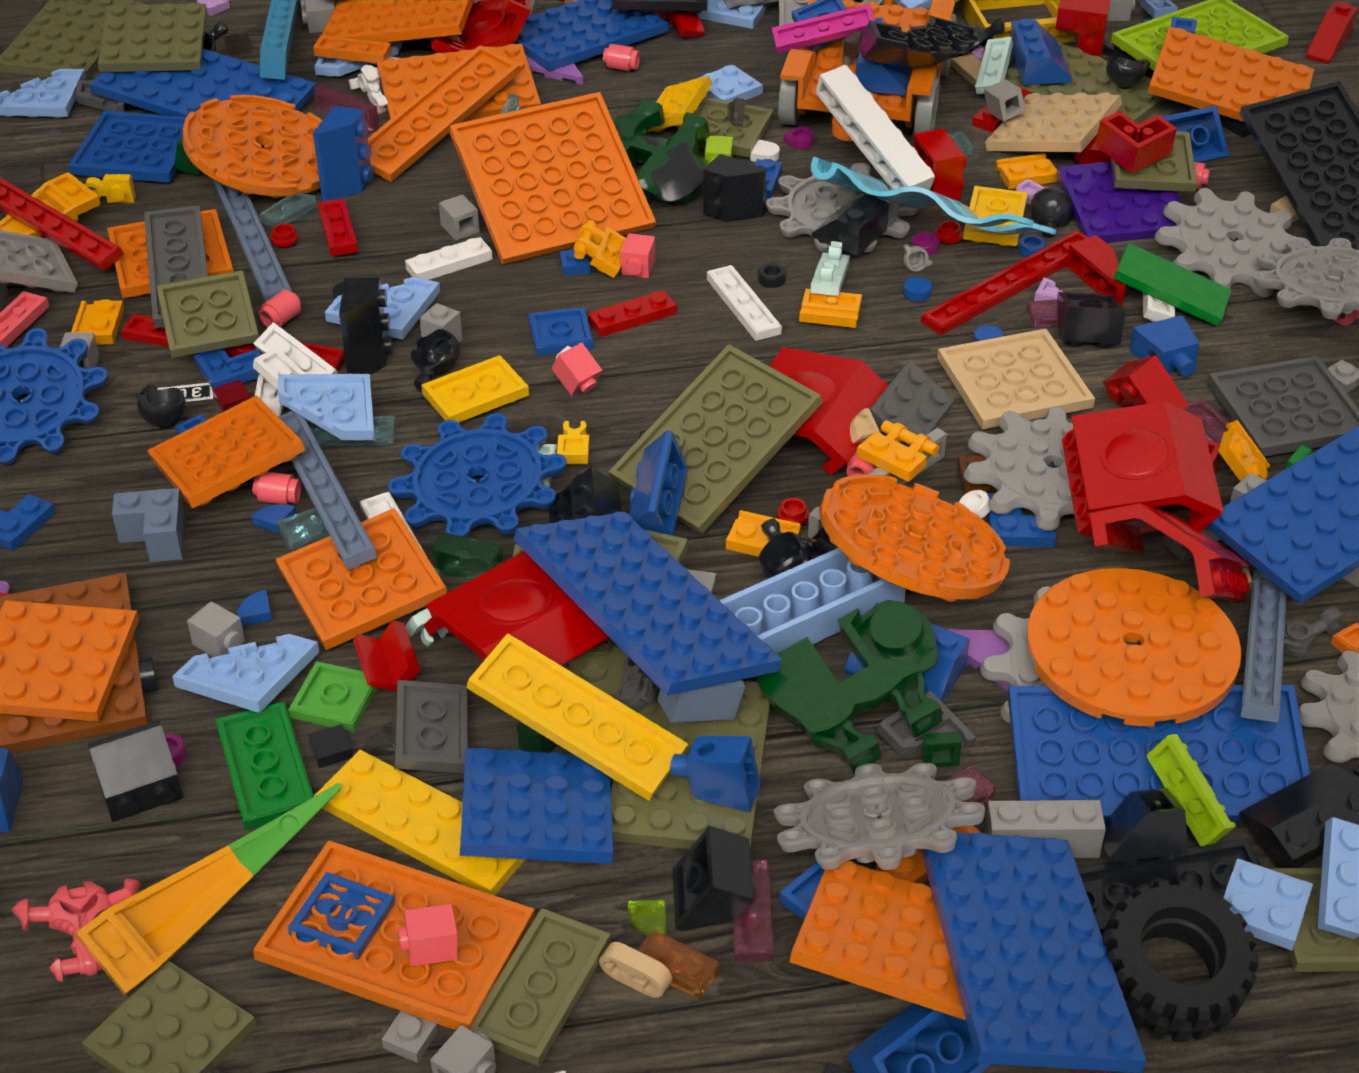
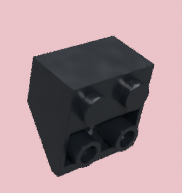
(586, 496)
(1146, 827)

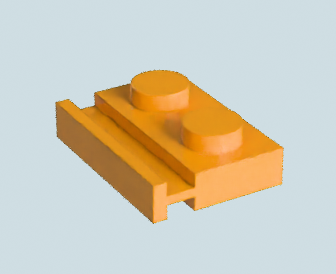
(1032, 167)
(831, 309)
(101, 318)
(1242, 453)
(747, 534)

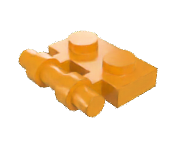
(605, 250)
(895, 457)

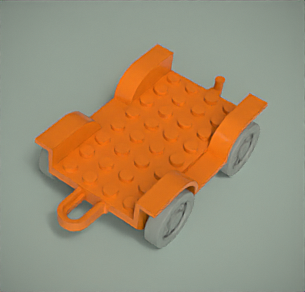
(805, 66)

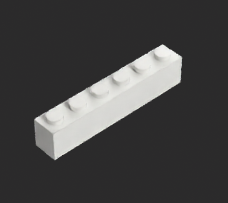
(872, 130)

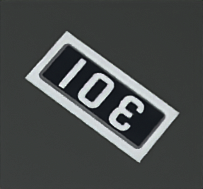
(195, 391)

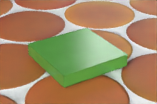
(333, 697)

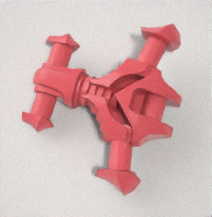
(71, 911)

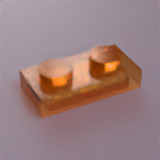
(689, 968)

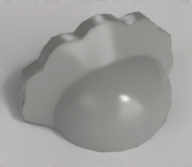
(916, 258)

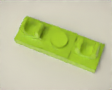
(1191, 789)

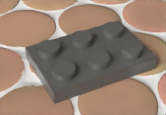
(912, 401)
(430, 726)

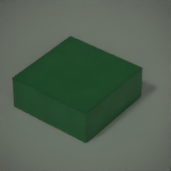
(942, 749)

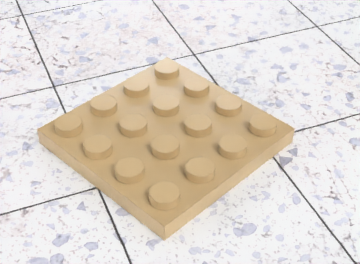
(1054, 123)
(1014, 374)

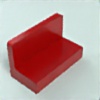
(387, 658)

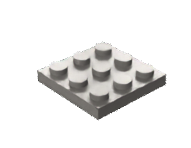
(34, 263)

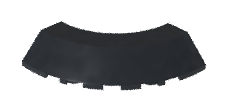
(918, 46)

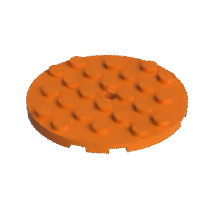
(227, 141)
(913, 537)
(1176, 672)

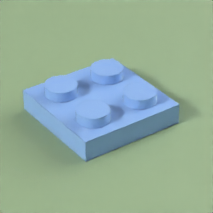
(732, 83)
(1268, 902)

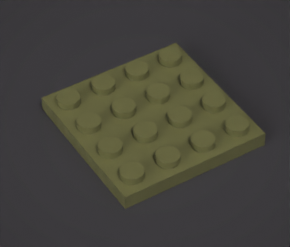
(153, 37)

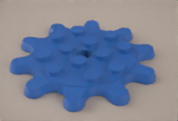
(54, 389)
(445, 473)

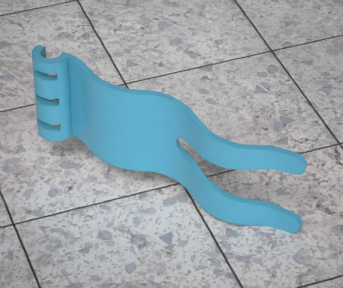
(920, 197)

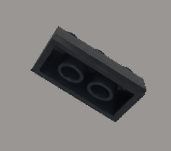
(364, 325)
(1294, 818)

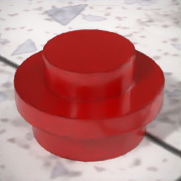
(949, 232)
(284, 235)
(793, 510)

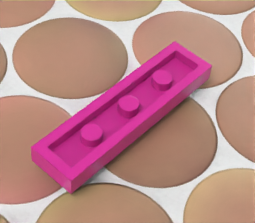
(821, 28)

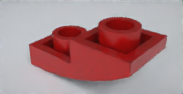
(687, 23)

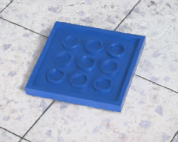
(130, 145)
(535, 807)

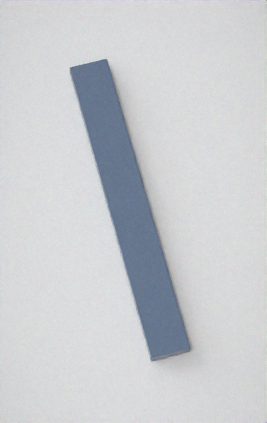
(253, 241)
(329, 497)
(1264, 651)

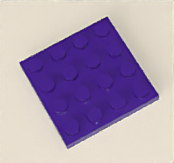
(1112, 211)

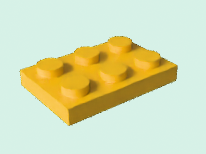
(680, 99)
(990, 202)
(475, 390)

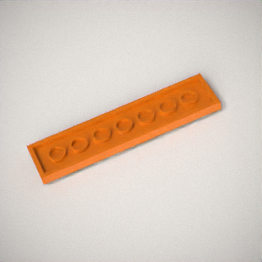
(443, 104)

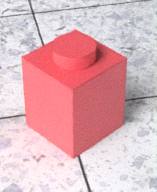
(638, 255)
(577, 369)
(429, 935)

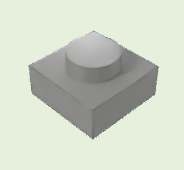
(1345, 374)
(409, 1036)

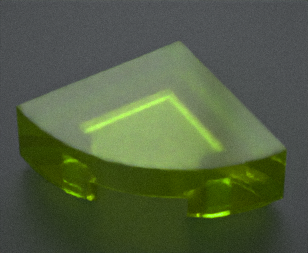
(648, 915)

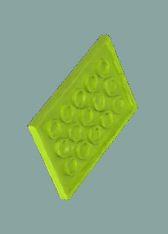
(1215, 18)

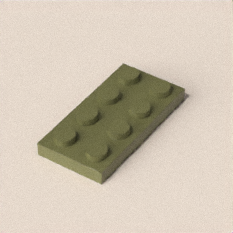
(541, 986)

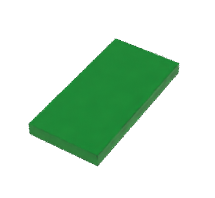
(1172, 284)
(264, 763)

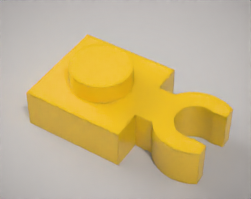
(116, 187)
(574, 444)

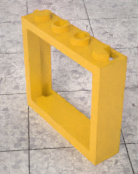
(973, 15)

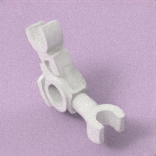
(368, 83)

